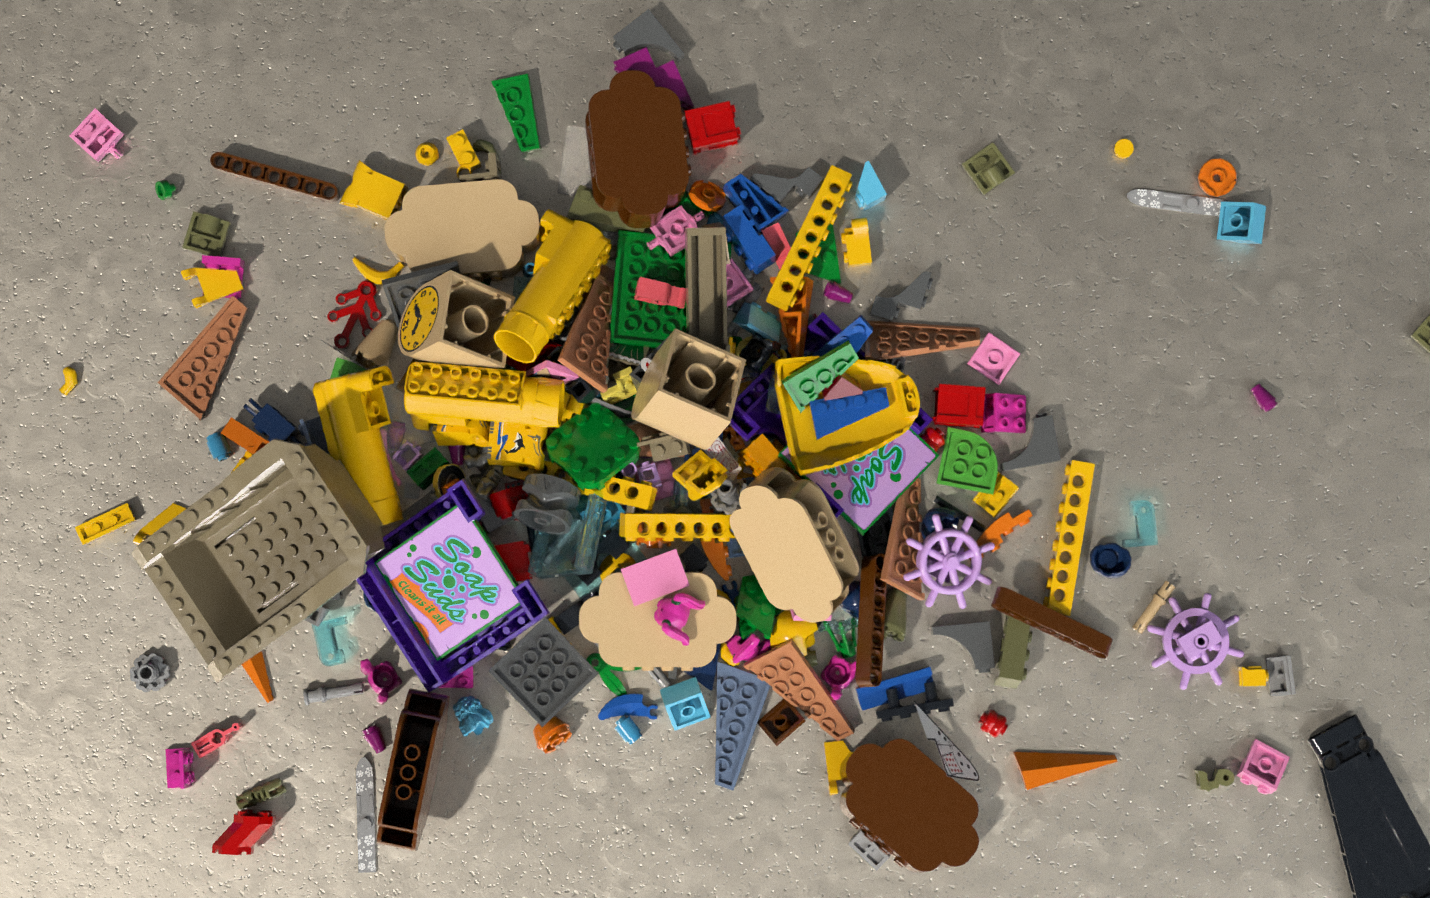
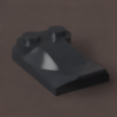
(877, 536)

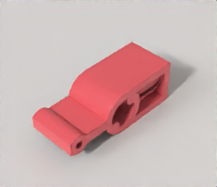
(778, 242)
(659, 293)
(210, 738)

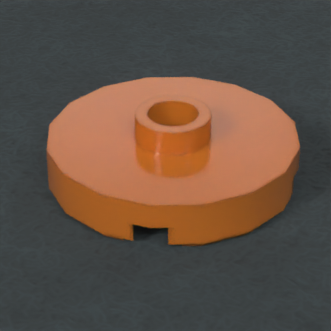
(1225, 172)
(707, 196)

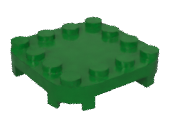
(593, 446)

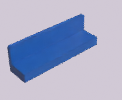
(906, 684)

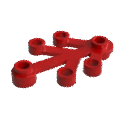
(356, 311)

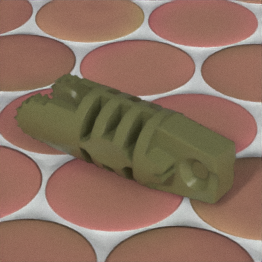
(260, 794)

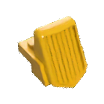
(700, 475)

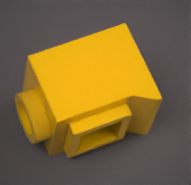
(1252, 676)

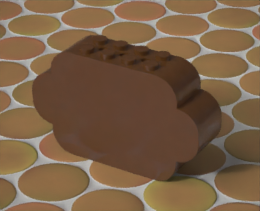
(637, 149)
(412, 769)
(908, 806)

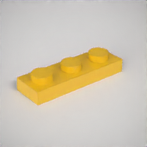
(105, 523)

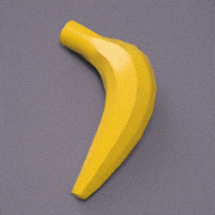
(375, 275)

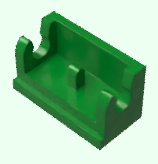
(425, 468)

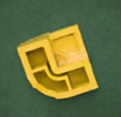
(800, 631)

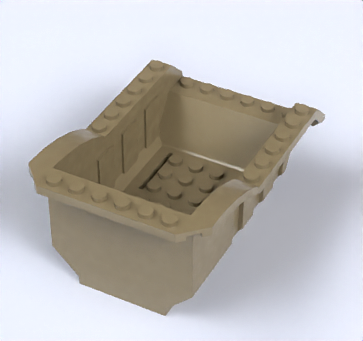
(268, 540)

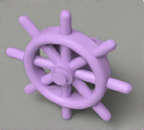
(946, 558)
(1195, 641)

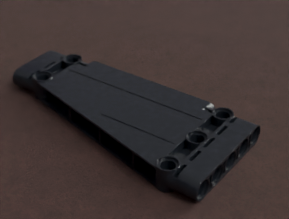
(1372, 820)

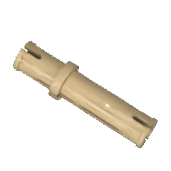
(1158, 600)

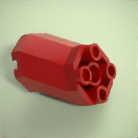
(244, 832)

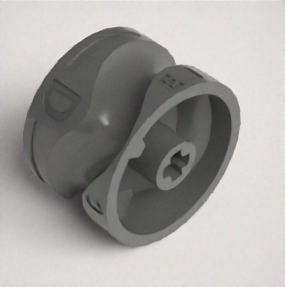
(547, 504)

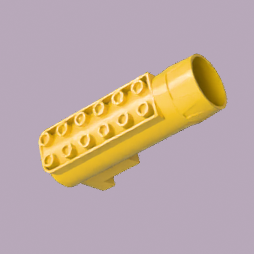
(562, 273)
(458, 393)
(351, 418)

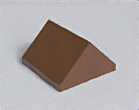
(781, 721)

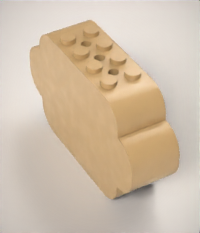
(466, 223)
(794, 544)
(634, 639)

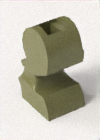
(1219, 777)

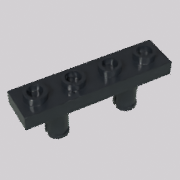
(896, 709)

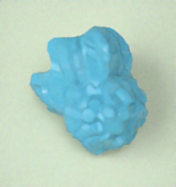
(472, 715)

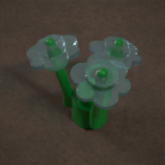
(841, 627)

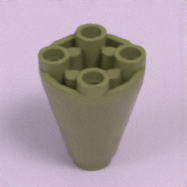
(895, 614)

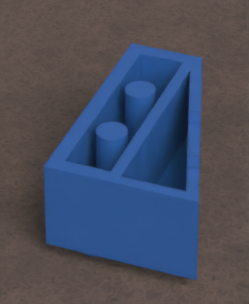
(757, 204)
(747, 241)

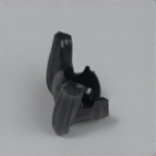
(754, 359)

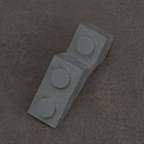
(780, 187)
(911, 298)

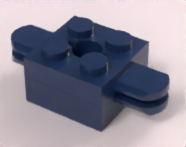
(273, 423)

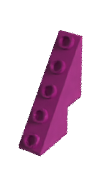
(663, 76)

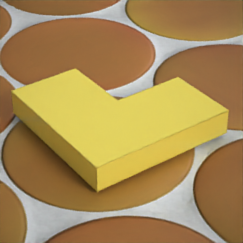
(623, 389)

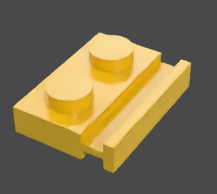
(1003, 493)

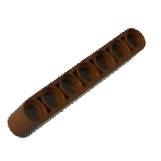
(267, 172)
(871, 622)
(1051, 622)

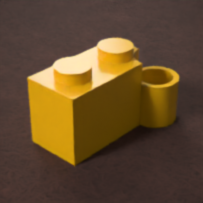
(463, 152)
(857, 243)
(571, 407)

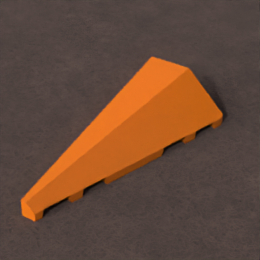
(795, 319)
(257, 672)
(1045, 768)

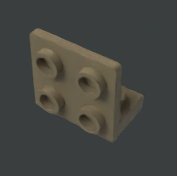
(493, 166)
(665, 446)

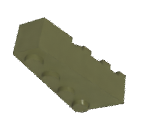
(585, 209)
(1014, 653)

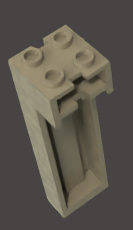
(706, 285)

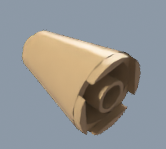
(377, 345)

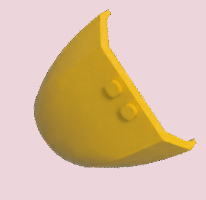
(855, 439)

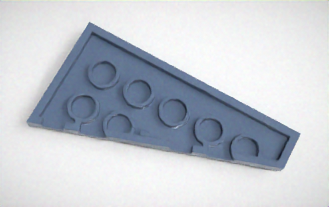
(737, 713)

